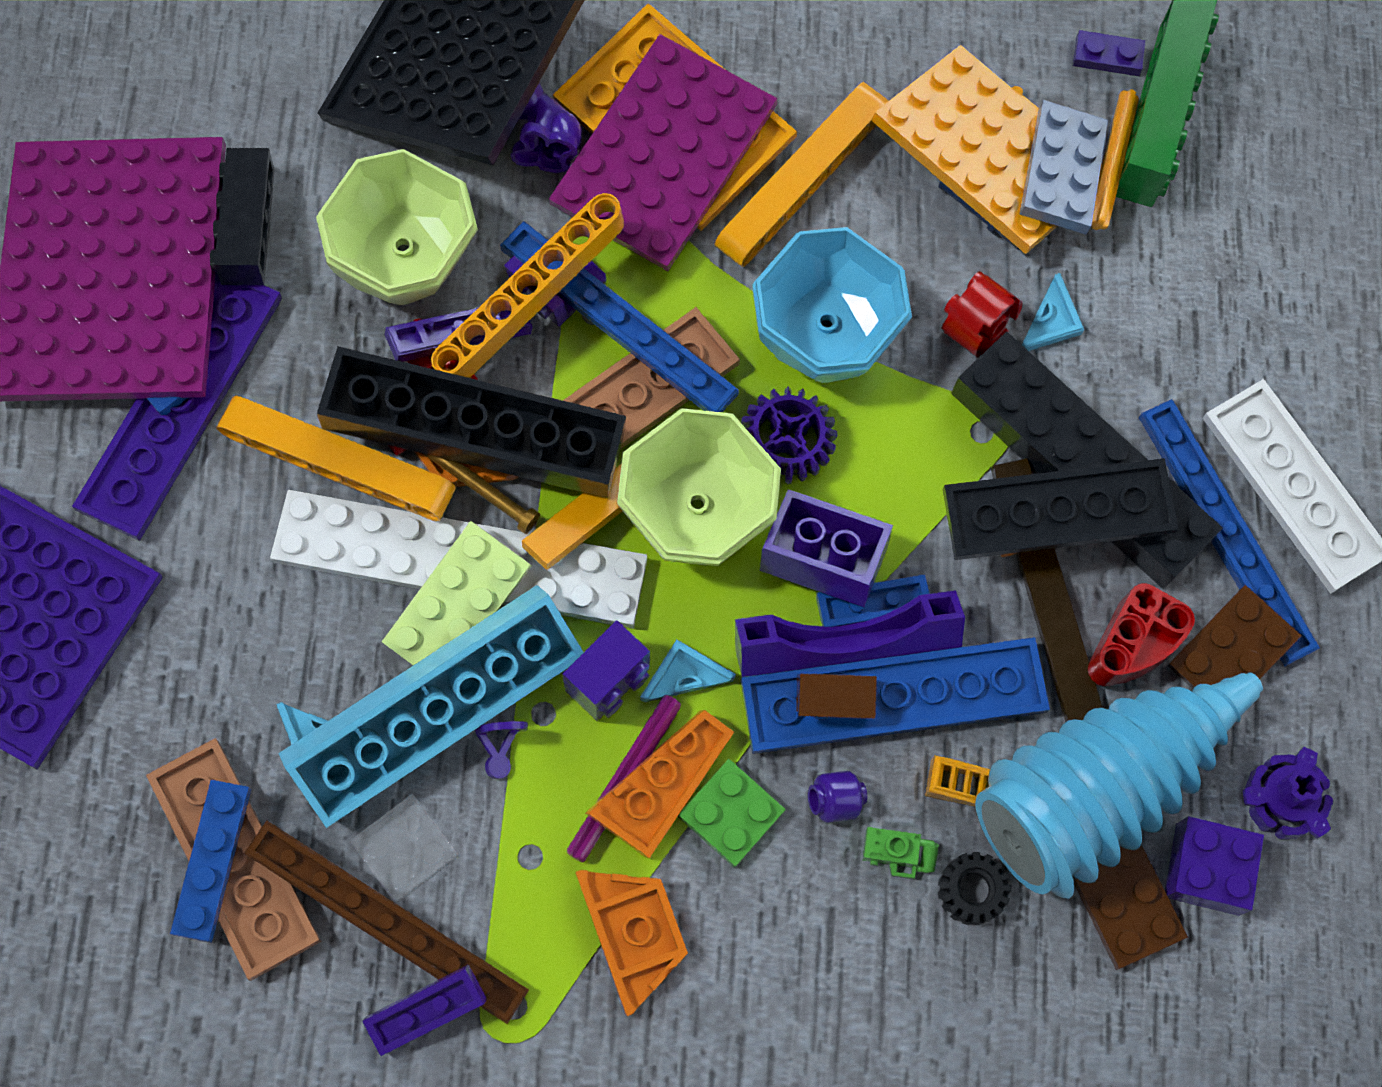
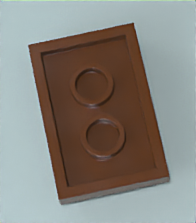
(1237, 640)
(1130, 909)

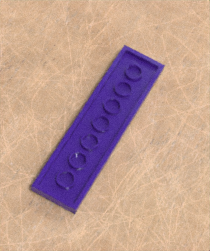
(154, 448)

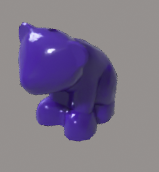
(549, 136)

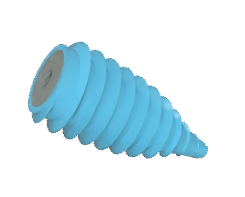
(1105, 780)

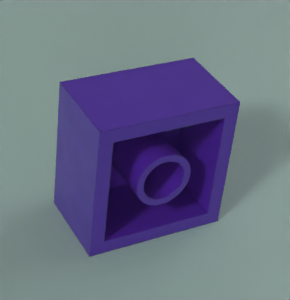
(607, 671)
(1214, 866)

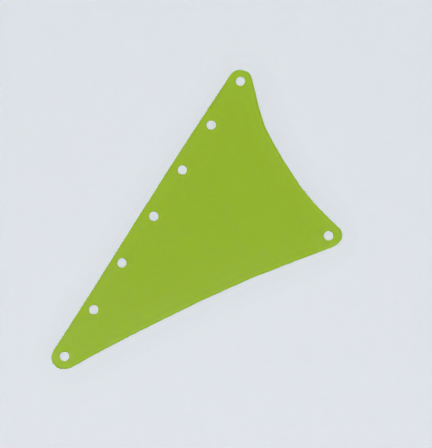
(889, 463)

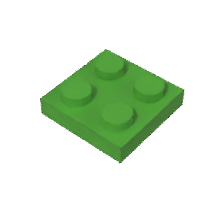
(731, 813)

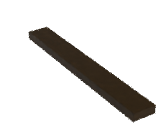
(1055, 620)

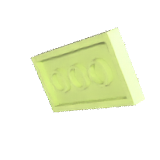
(459, 593)

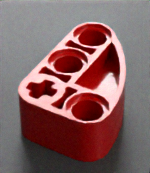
(1149, 633)

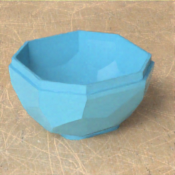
(836, 280)

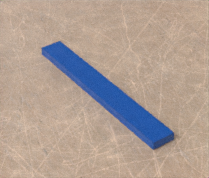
(631, 329)
(1235, 541)

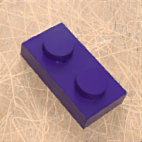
(1109, 53)

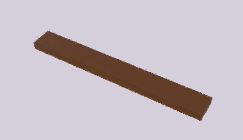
(380, 917)

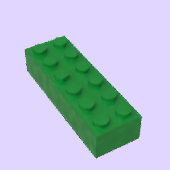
(1167, 100)

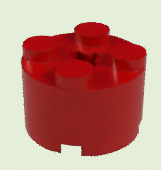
(980, 314)

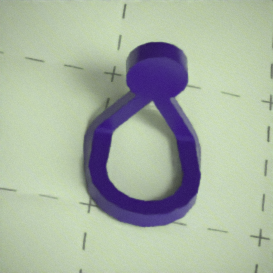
(498, 764)

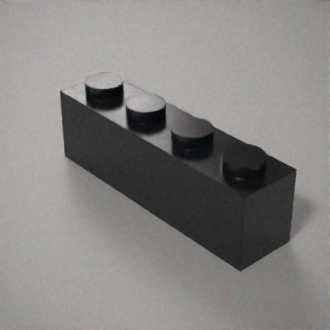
(243, 217)

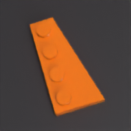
(657, 790)

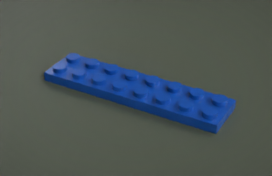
(911, 695)

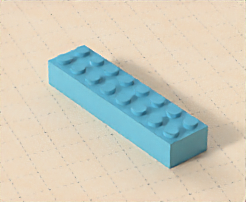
(431, 705)

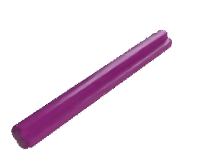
(640, 750)

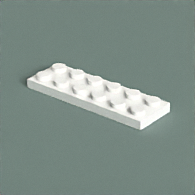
(1296, 485)

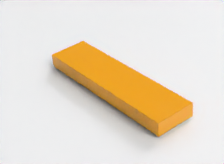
(572, 525)

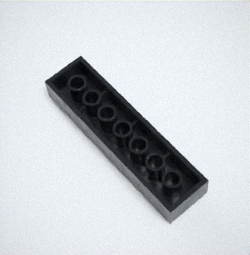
(471, 421)
(1060, 432)

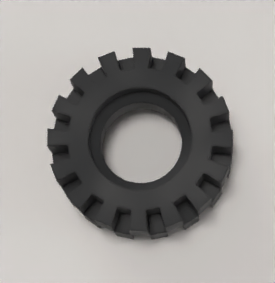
(997, 884)

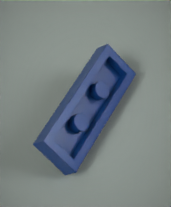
(882, 599)

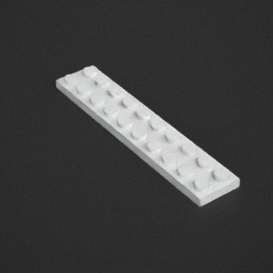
(406, 549)

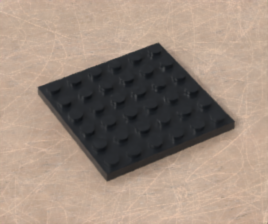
(449, 71)

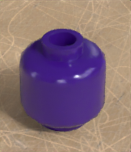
(837, 796)

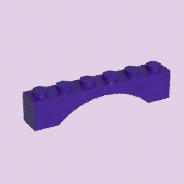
(920, 626)

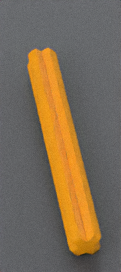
(1114, 158)

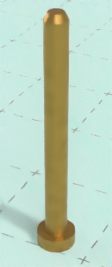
(525, 518)

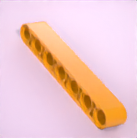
(800, 176)
(533, 273)
(336, 458)

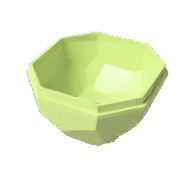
(391, 204)
(706, 460)

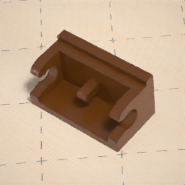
(836, 695)

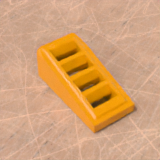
(939, 764)

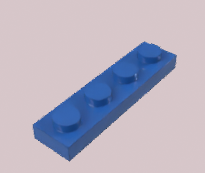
(211, 861)

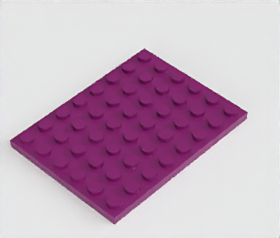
(109, 269)

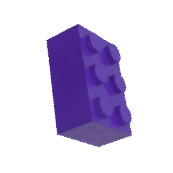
(825, 548)

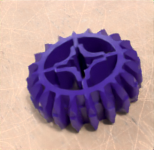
(809, 416)

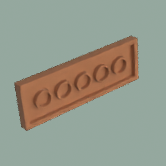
(642, 394)
(258, 908)

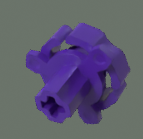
(1291, 795)

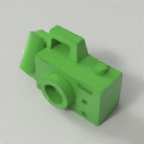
(899, 849)

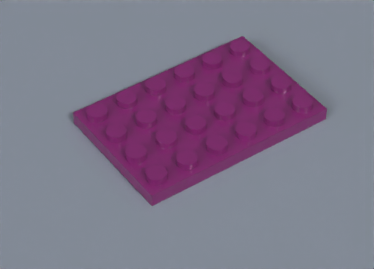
(666, 148)

